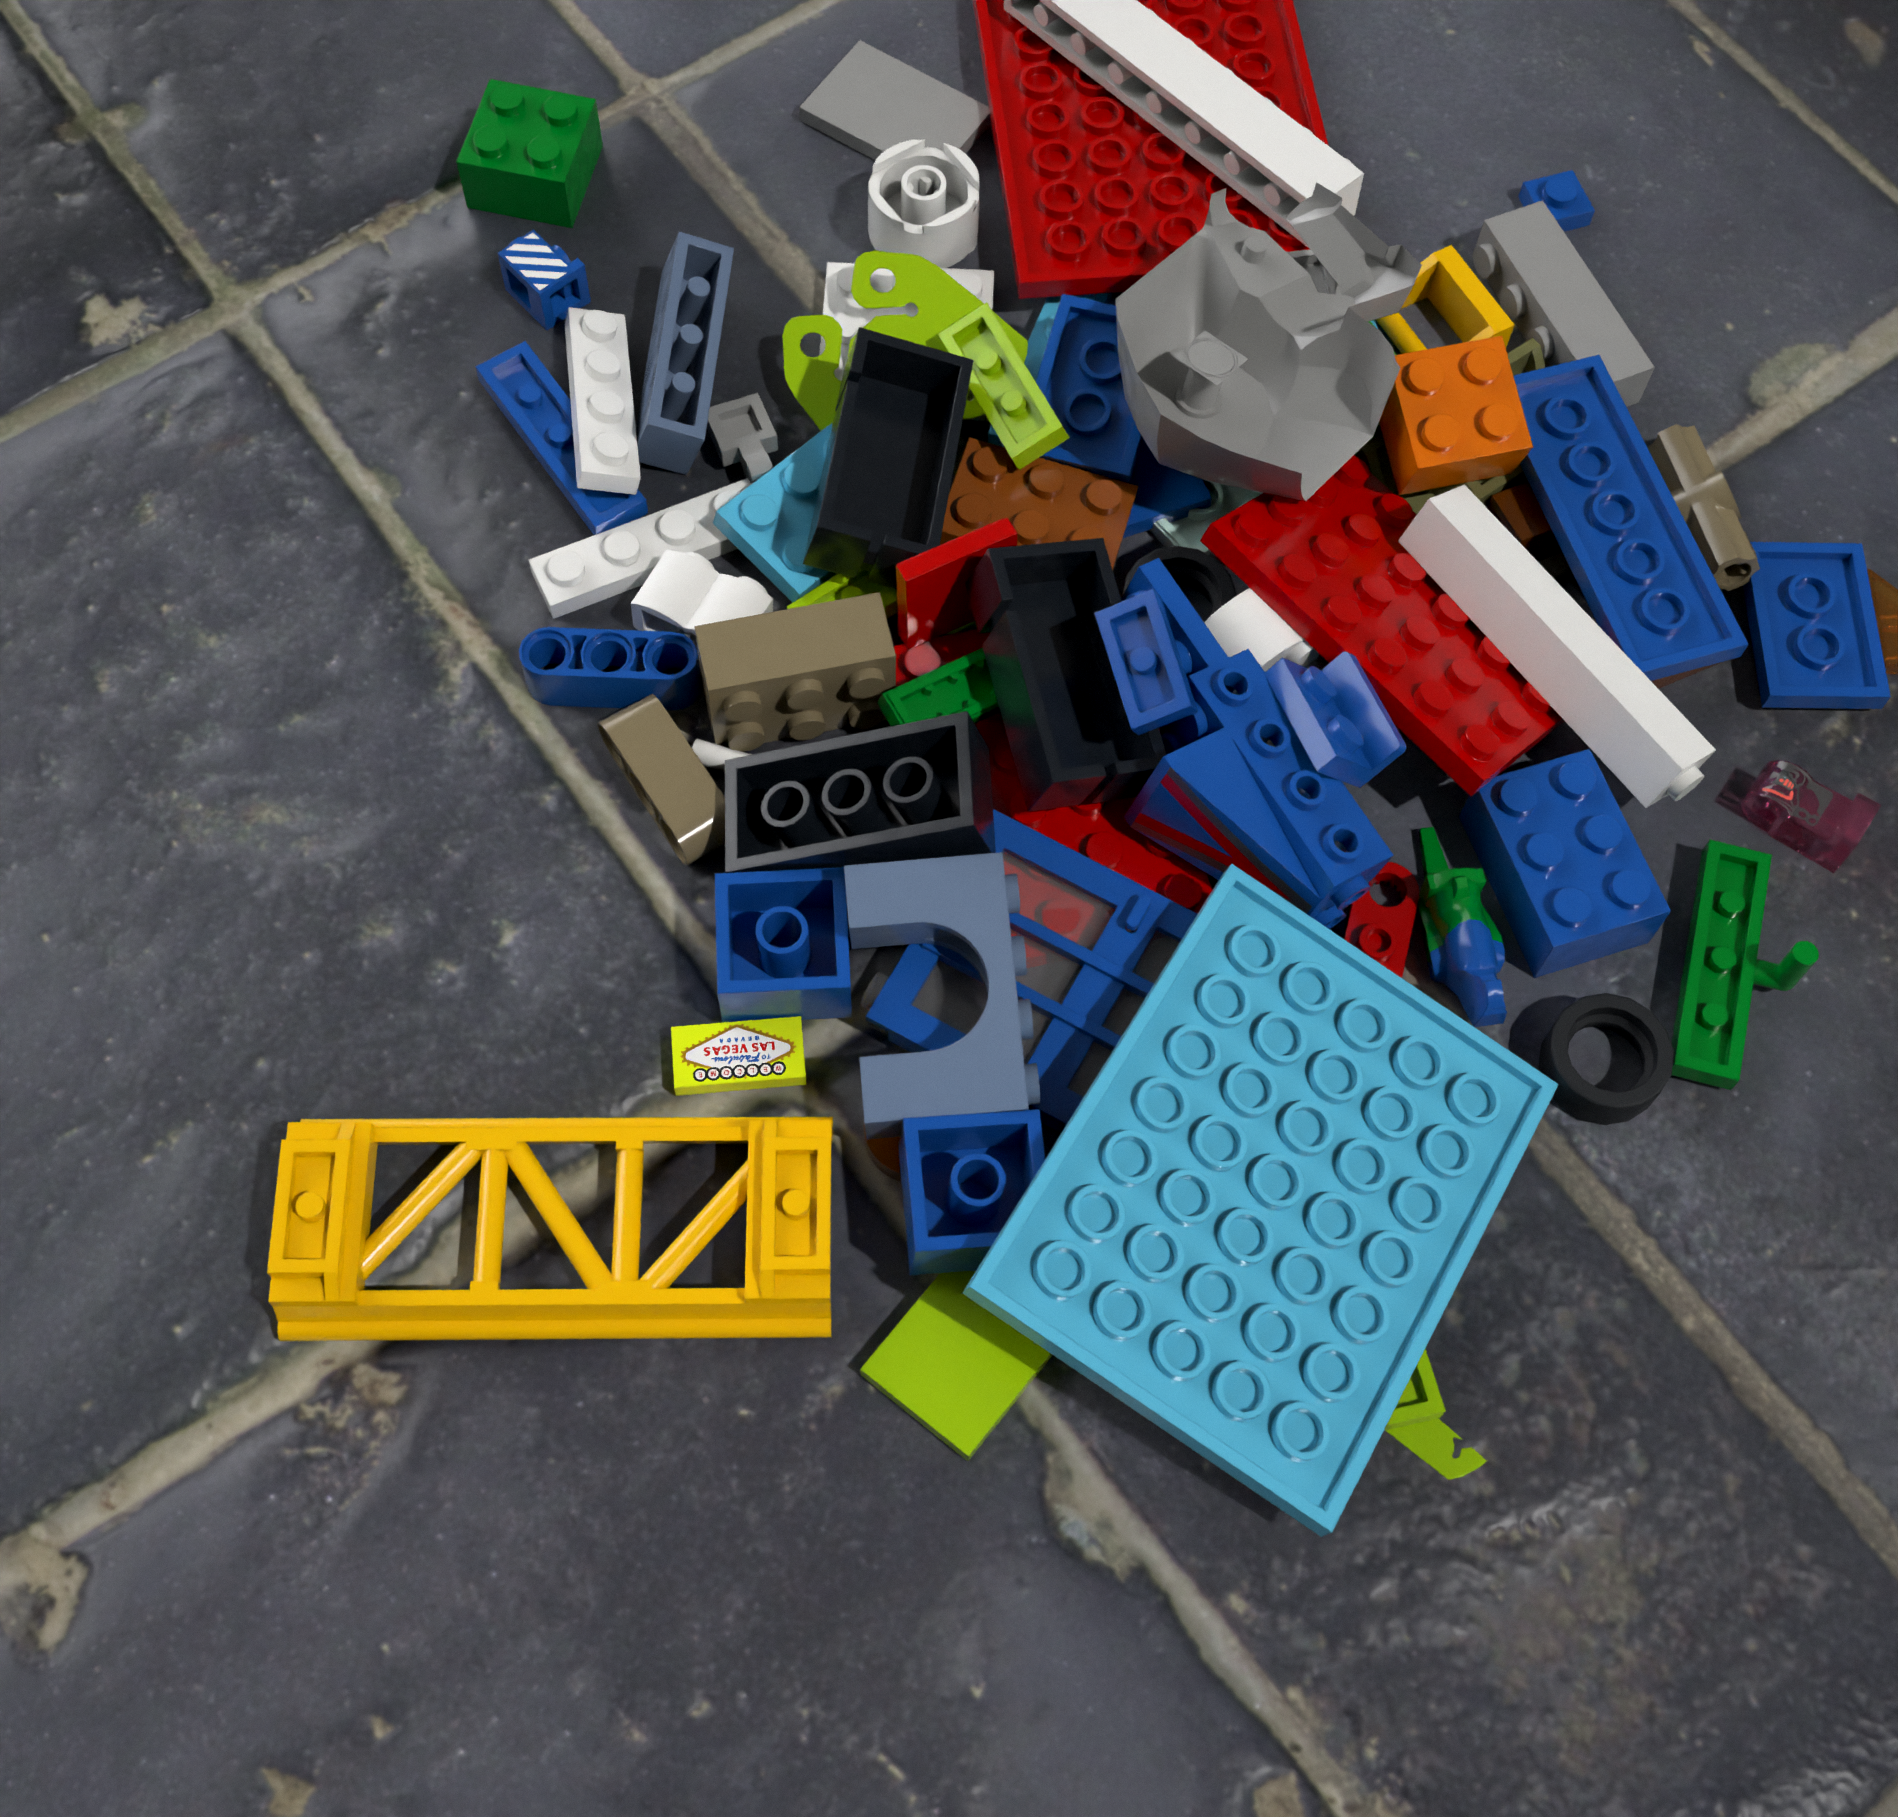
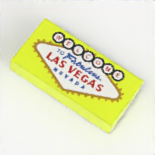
(738, 1055)

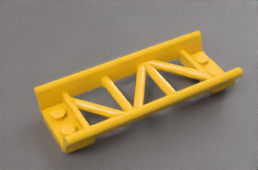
(325, 1250)

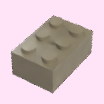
(796, 671)

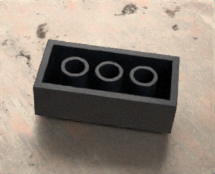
(862, 799)

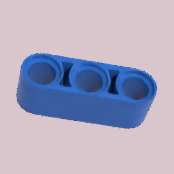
(588, 651)

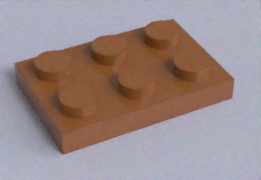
(1040, 500)

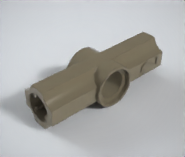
(1705, 505)

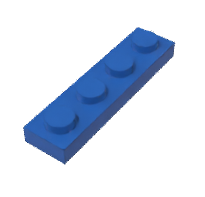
(544, 421)

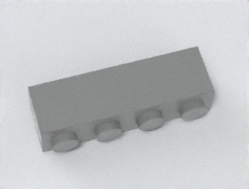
(1556, 296)

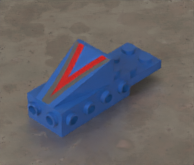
(1235, 798)

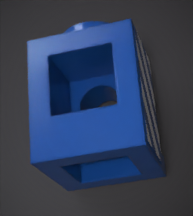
(543, 279)

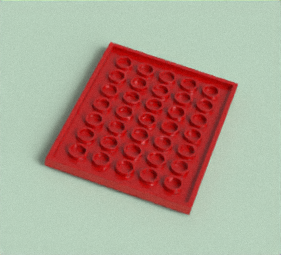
(1093, 184)

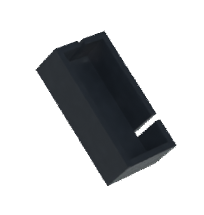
(888, 457)
(1056, 675)

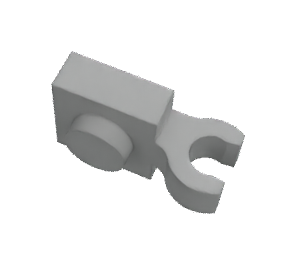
(743, 435)

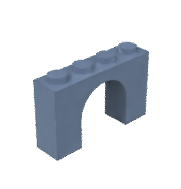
(966, 909)

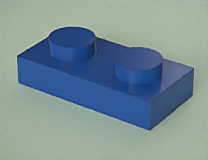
(1145, 662)

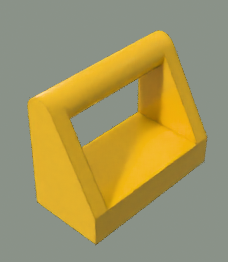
(1457, 297)

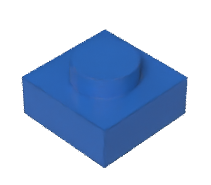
(1563, 198)

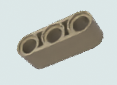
(667, 777)

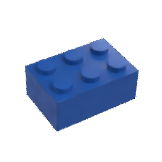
(1563, 863)

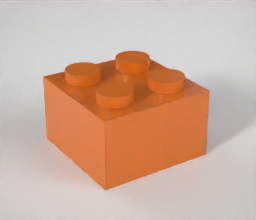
(1454, 416)

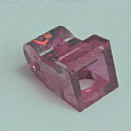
(1807, 814)

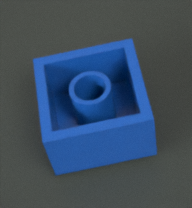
(782, 945)
(964, 1183)

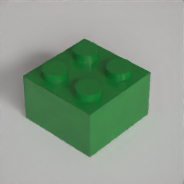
(530, 153)

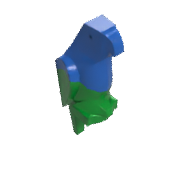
(1459, 934)

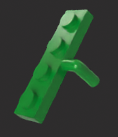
(1724, 965)

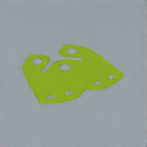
(918, 281)

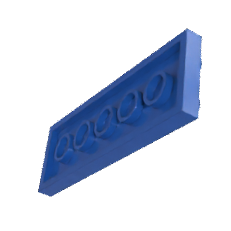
(1621, 524)

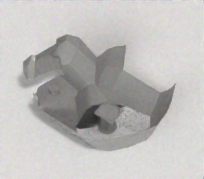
(1250, 367)

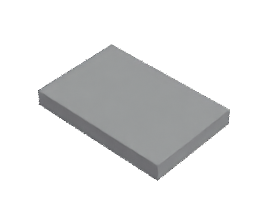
(880, 102)

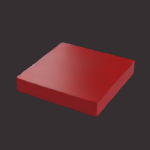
(933, 586)

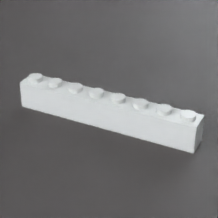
(1194, 102)

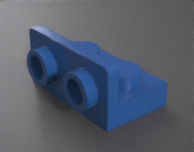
(1337, 718)

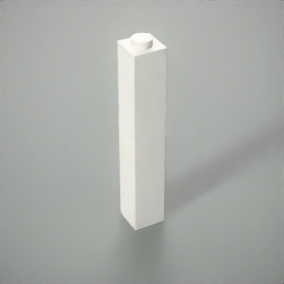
(1557, 647)

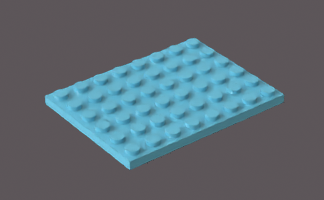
(1267, 1199)

